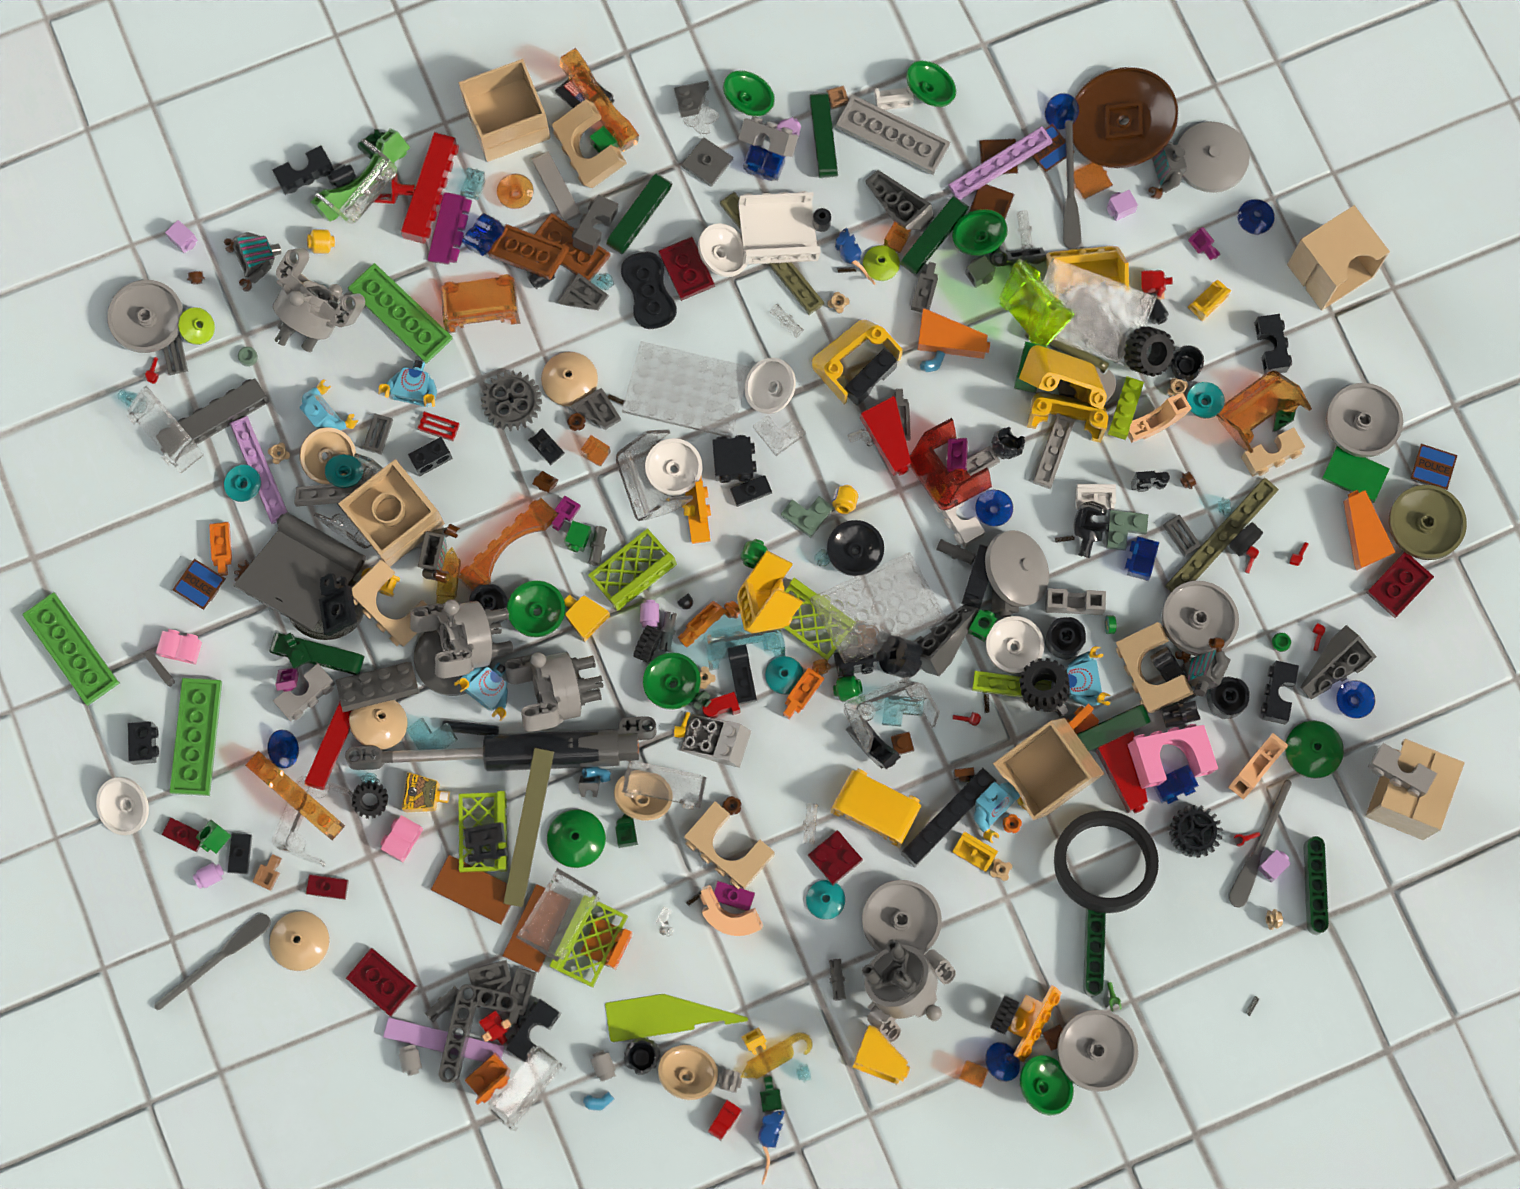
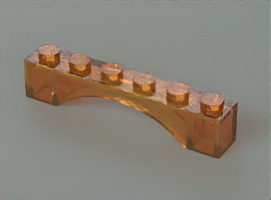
(584, 81)
(535, 519)
(295, 795)

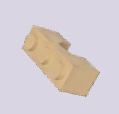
(1288, 445)

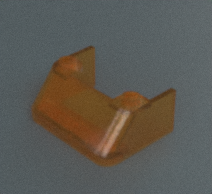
(1259, 403)

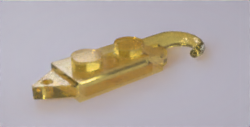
(448, 590)
(775, 1056)

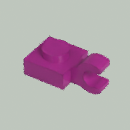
(1202, 243)
(566, 511)

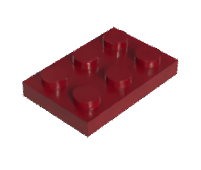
(686, 268)
(1400, 584)
(381, 982)

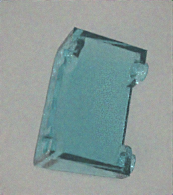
(720, 639)

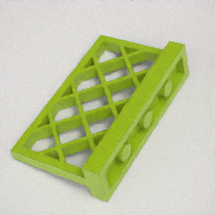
(644, 578)
(805, 594)
(500, 815)
(558, 966)

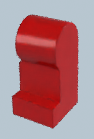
(721, 705)
(724, 1120)

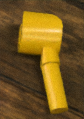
(689, 510)
(679, 731)

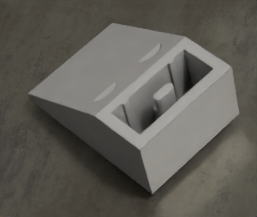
(716, 740)

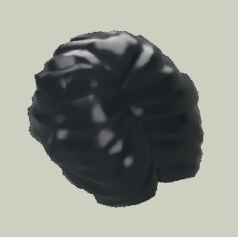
(1187, 362)
(1006, 444)
(642, 1055)

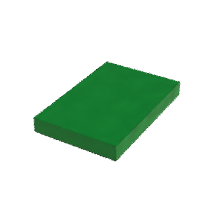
(1355, 473)

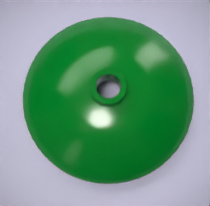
(931, 84)
(748, 93)
(980, 232)
(535, 596)
(669, 669)
(1308, 760)
(577, 852)
(1055, 1086)

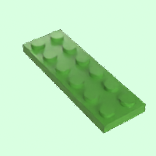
(401, 313)
(71, 649)
(196, 737)

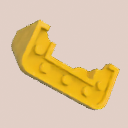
(1046, 368)
(1048, 403)
(876, 807)
(880, 1057)

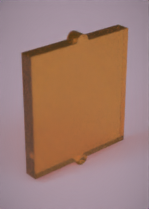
(1091, 180)

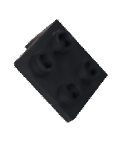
(864, 665)

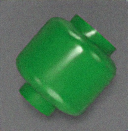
(753, 552)
(847, 688)

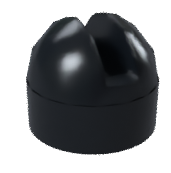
(686, 602)

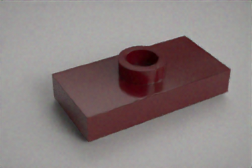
(182, 834)
(327, 887)

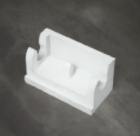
(894, 98)
(1100, 493)

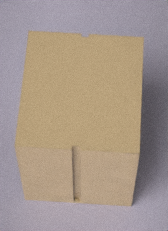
(504, 110)
(1338, 257)
(391, 513)
(1049, 768)
(1412, 814)

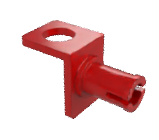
(397, 189)

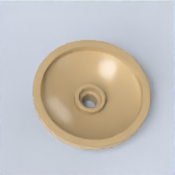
(571, 389)
(315, 444)
(379, 732)
(650, 809)
(312, 944)
(687, 1063)

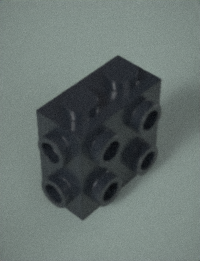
(733, 458)

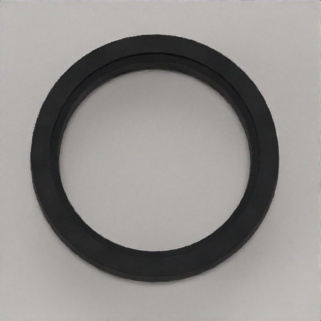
(1125, 824)

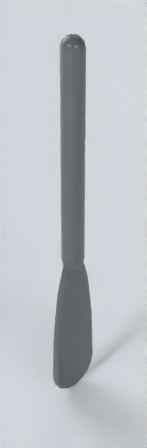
(1071, 221)
(1244, 883)
(243, 937)

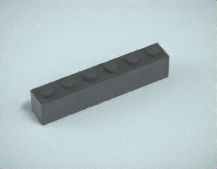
(223, 411)

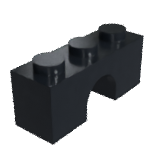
(292, 179)
(1271, 328)
(870, 375)
(1275, 708)
(540, 1014)

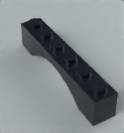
(947, 818)

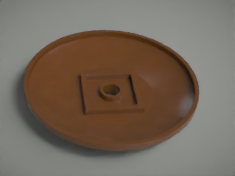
(1121, 95)

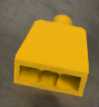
(585, 615)

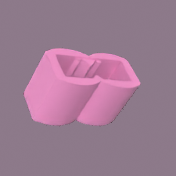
(179, 647)
(401, 839)

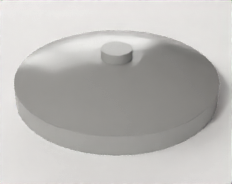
(1214, 156)
(144, 316)
(1364, 420)
(1017, 568)
(1198, 613)
(901, 913)
(1097, 1050)

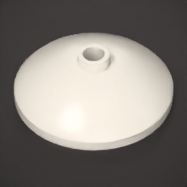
(728, 245)
(762, 383)
(669, 454)
(1018, 632)
(115, 808)

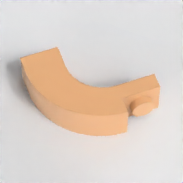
(1159, 419)
(1258, 766)
(726, 922)

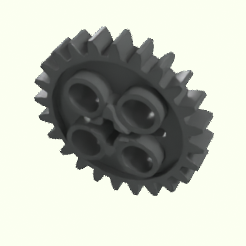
(508, 384)

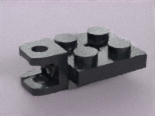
(336, 598)

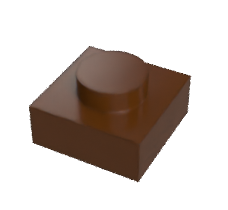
(545, 481)
(902, 743)
(964, 774)
(1051, 1036)

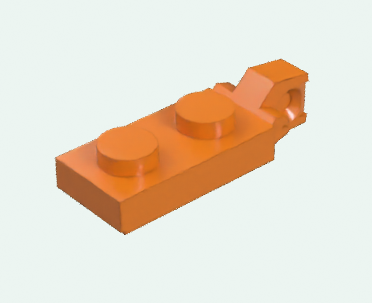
(221, 546)
(701, 623)
(802, 692)

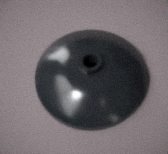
(859, 536)

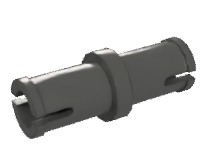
(597, 546)
(956, 551)
(667, 631)
(837, 979)
(442, 1005)

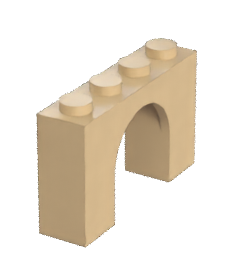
(569, 131)
(365, 594)
(1133, 650)
(739, 871)

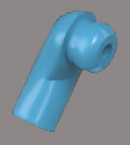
(933, 364)
(597, 771)
(596, 1103)

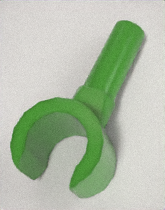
(1113, 999)

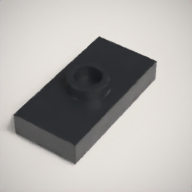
(751, 490)
(239, 853)

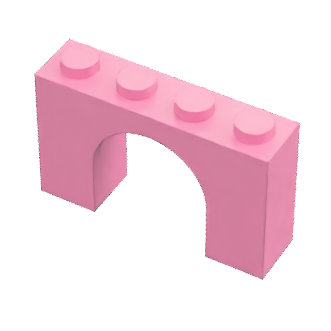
(1191, 740)

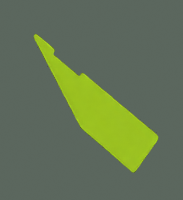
(660, 1016)

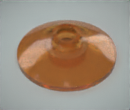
(511, 184)

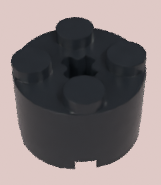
(489, 594)
(1065, 648)
(900, 657)
(1229, 708)

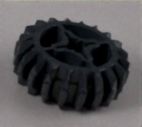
(1212, 825)

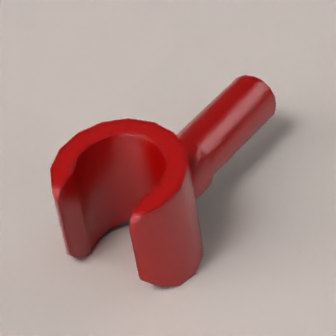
(151, 376)
(1253, 553)
(1296, 559)
(1319, 630)
(974, 719)
(1246, 838)

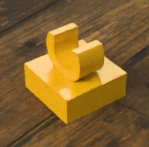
(754, 1039)

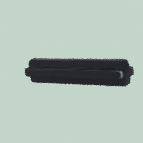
(472, 728)

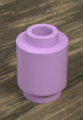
(649, 613)
(208, 875)

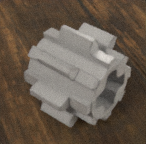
(729, 1080)

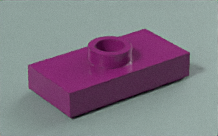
(734, 897)

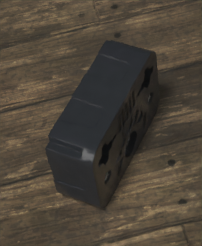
(977, 581)

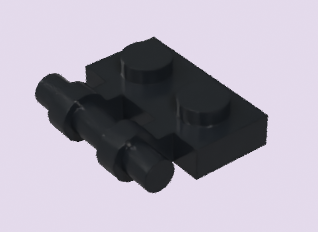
(1145, 480)
(483, 836)

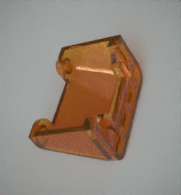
(479, 302)

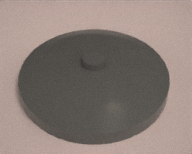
(424, 660)

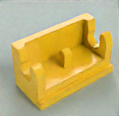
(1209, 300)
(975, 851)

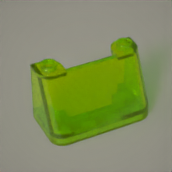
(1033, 304)

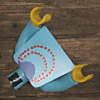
(411, 386)
(321, 413)
(1085, 679)
(487, 688)
(993, 805)

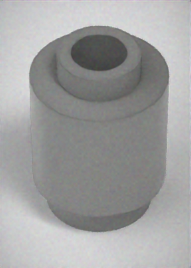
(410, 1060)
(603, 1065)

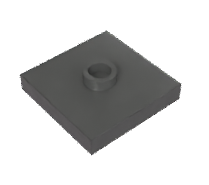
(707, 161)

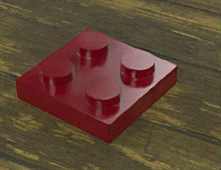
(835, 857)

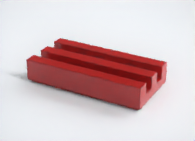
(423, 421)

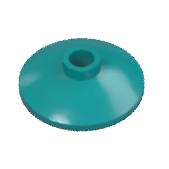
(1210, 393)
(343, 464)
(235, 479)
(776, 681)
(822, 909)

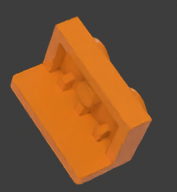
(1084, 719)

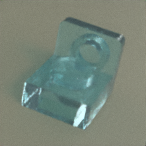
(473, 183)

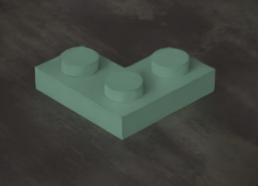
(807, 520)
(1123, 523)

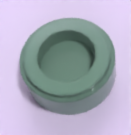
(247, 356)

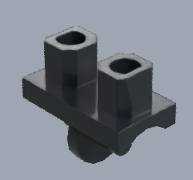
(546, 446)
(1180, 714)

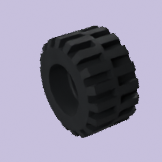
(1160, 354)
(1044, 699)

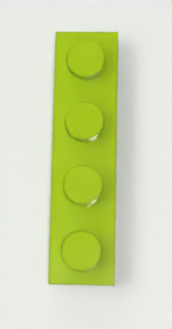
(1125, 408)
(1003, 684)

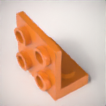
(615, 954)
(488, 1077)

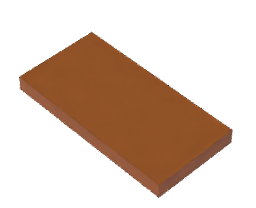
(528, 252)
(576, 259)
(472, 890)
(520, 952)

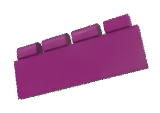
(446, 231)

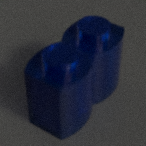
(763, 163)
(483, 234)
(1142, 558)
(1177, 783)

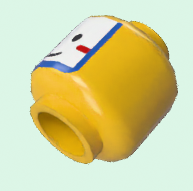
(845, 499)

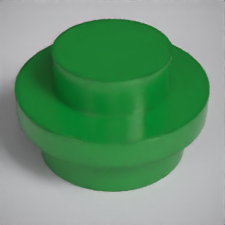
(1281, 642)

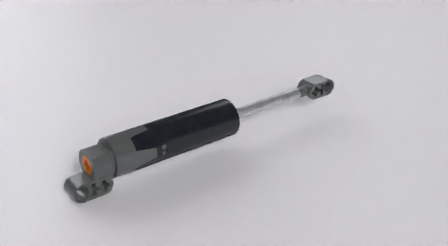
(516, 750)

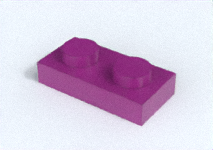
(957, 454)
(287, 679)

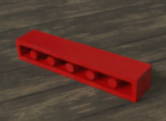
(429, 188)

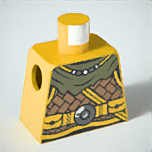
(422, 794)

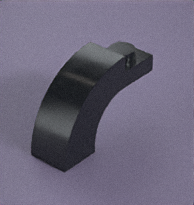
(880, 752)

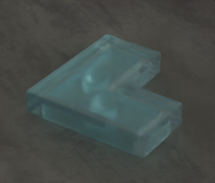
(897, 706)
(426, 740)

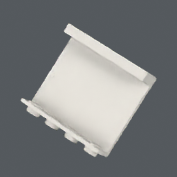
(778, 228)

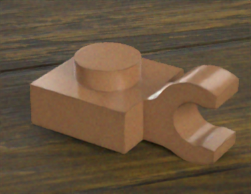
(266, 875)

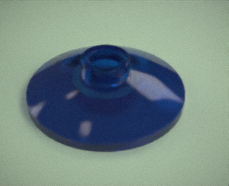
(1055, 108)
(1252, 223)
(996, 499)
(1363, 694)
(283, 748)
(998, 1066)

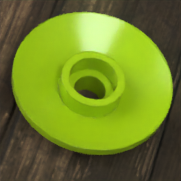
(881, 271)
(189, 329)

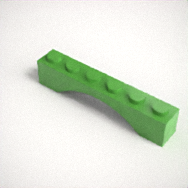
(391, 145)

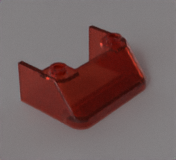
(945, 487)

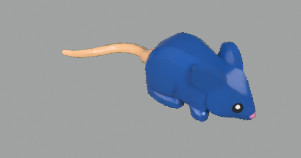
(850, 251)
(769, 1135)

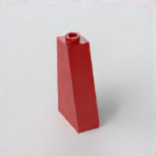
(887, 433)
(1122, 772)

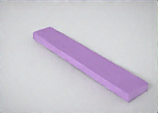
(1000, 163)
(255, 458)
(436, 1040)

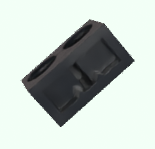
(430, 456)
(137, 744)

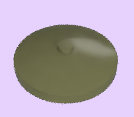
(1427, 522)

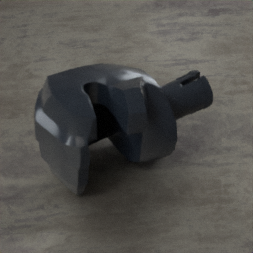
(1087, 528)

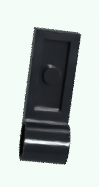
(1031, 256)
(1169, 668)
(742, 674)

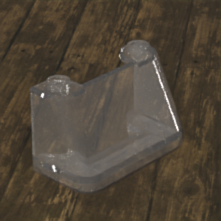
(557, 915)

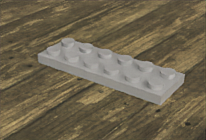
(892, 134)

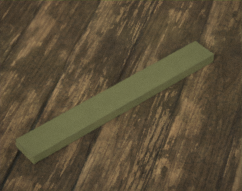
(785, 271)
(1224, 534)
(528, 827)

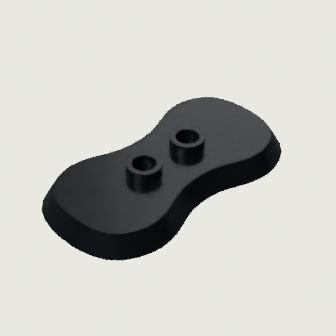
(652, 302)

